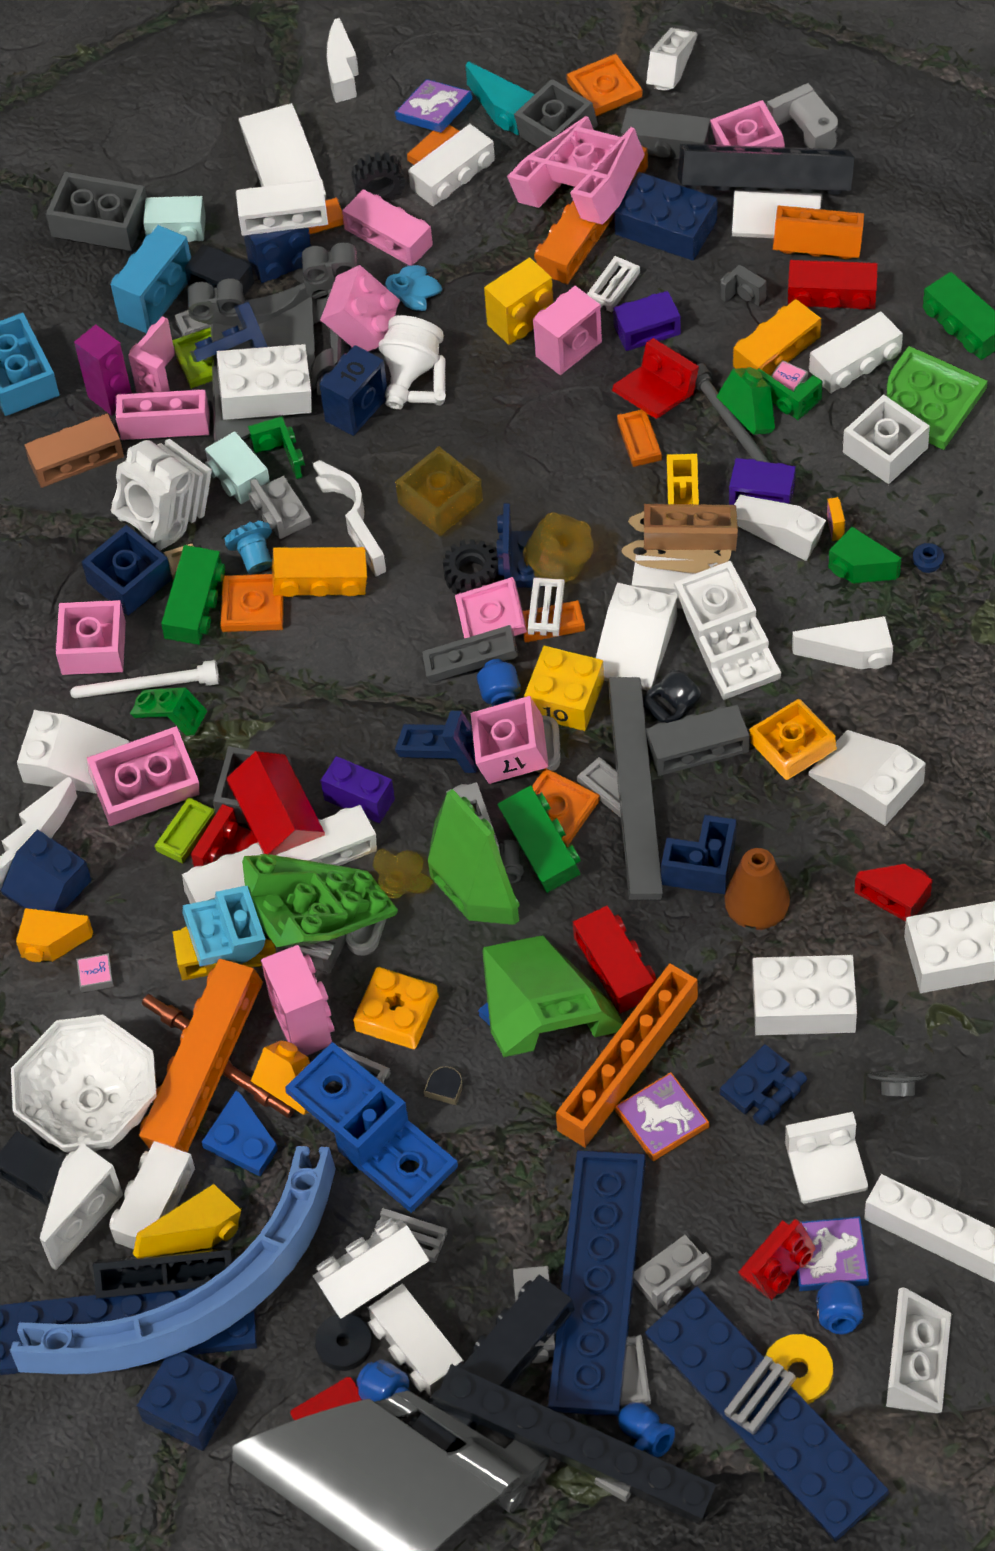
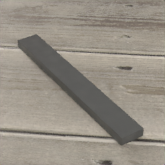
(635, 789)

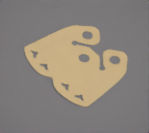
(697, 559)

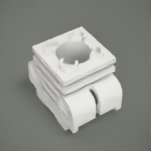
(161, 490)

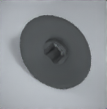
(898, 1082)

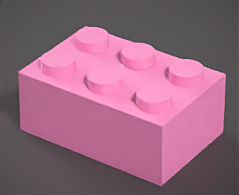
(143, 776)
(298, 1000)

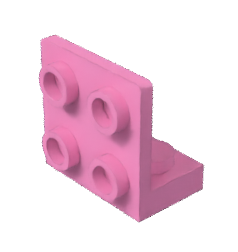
(150, 358)

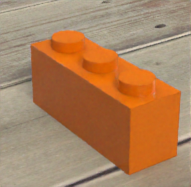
(818, 232)

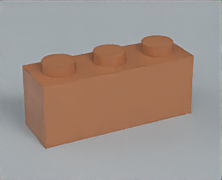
(74, 450)

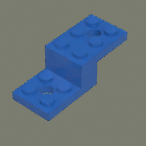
(371, 1127)

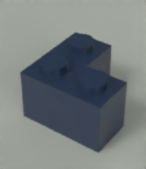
(703, 863)

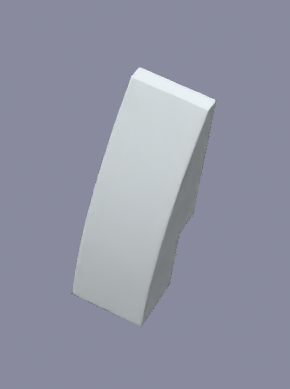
(341, 63)

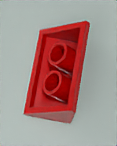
(274, 803)

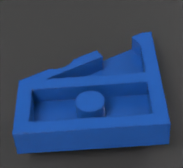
(241, 1137)

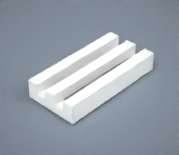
(621, 289)
(544, 626)

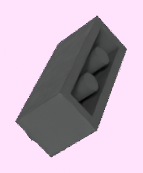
(666, 131)
(697, 739)

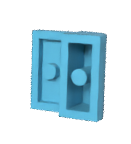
(225, 927)

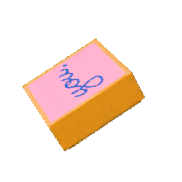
(835, 518)

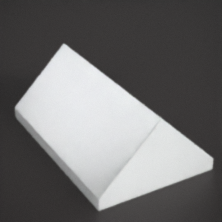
(756, 210)
(918, 1354)

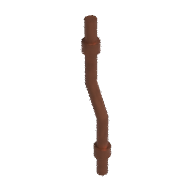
(174, 1018)

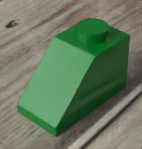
(749, 399)
(862, 559)

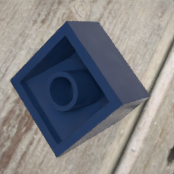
(45, 875)

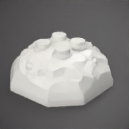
(84, 1083)

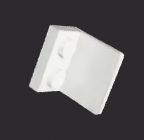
(825, 1157)

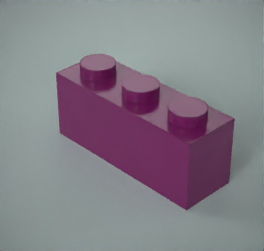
(102, 368)

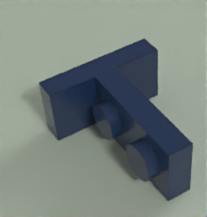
(232, 336)
(440, 741)

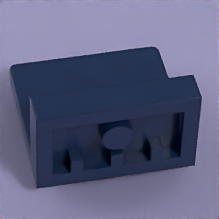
(510, 551)

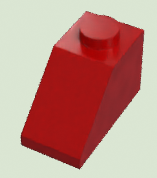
(895, 889)

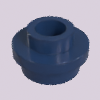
(928, 564)

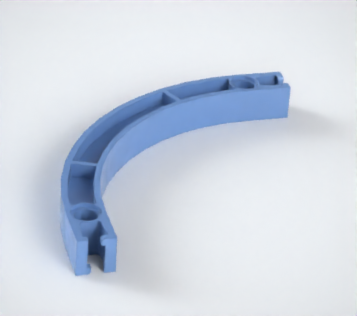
(201, 1312)

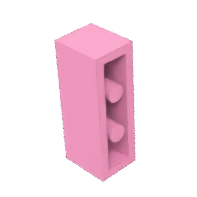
(387, 227)
(162, 414)

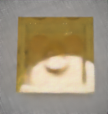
(439, 491)

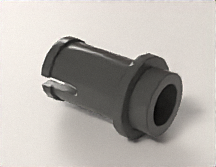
(511, 859)

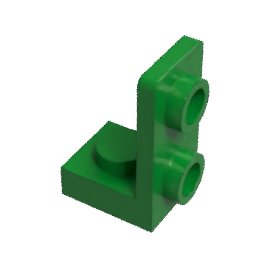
(798, 402)
(273, 434)
(174, 703)

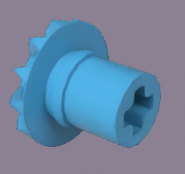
(251, 544)

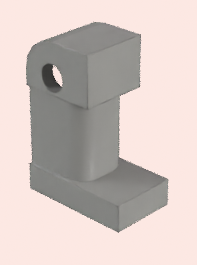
(810, 115)

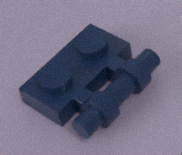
(756, 1078)

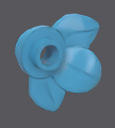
(413, 286)

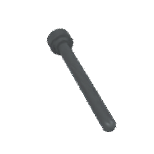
(704, 384)

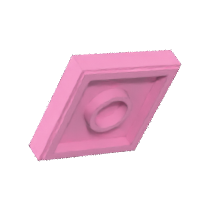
(491, 608)

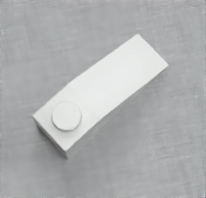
(669, 58)
(780, 524)
(849, 644)

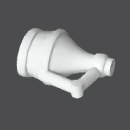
(410, 351)

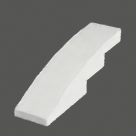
(45, 815)

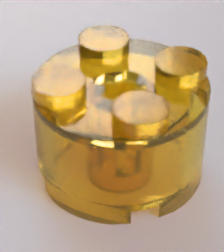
(559, 547)

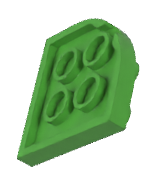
(934, 393)

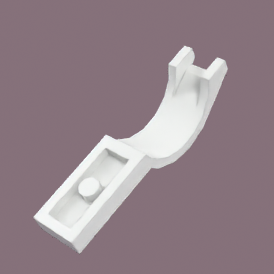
(335, 480)

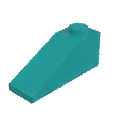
(497, 96)

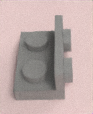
(279, 506)
(672, 1272)

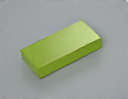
(185, 830)

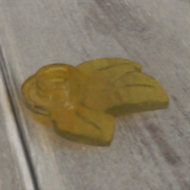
(400, 873)

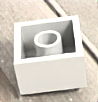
(886, 439)

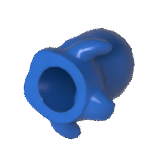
(644, 1425)

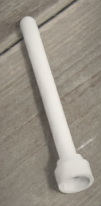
(204, 673)

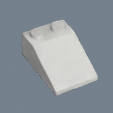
(636, 633)
(59, 748)
(871, 774)
(80, 1199)

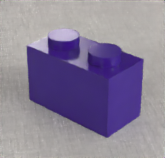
(646, 319)
(762, 481)
(353, 785)

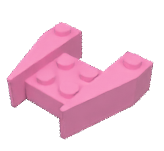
(584, 158)

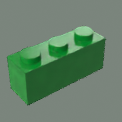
(962, 314)
(193, 595)
(540, 838)

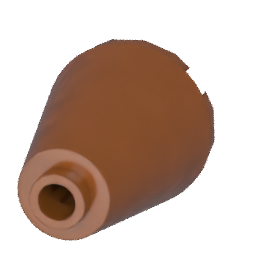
(757, 891)

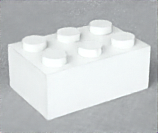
(264, 382)
(952, 946)
(804, 995)
(369, 1266)

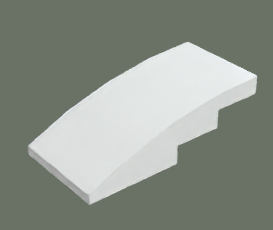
(278, 147)
(727, 630)

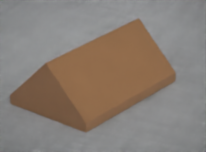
(690, 527)

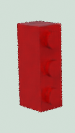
(833, 284)
(614, 958)

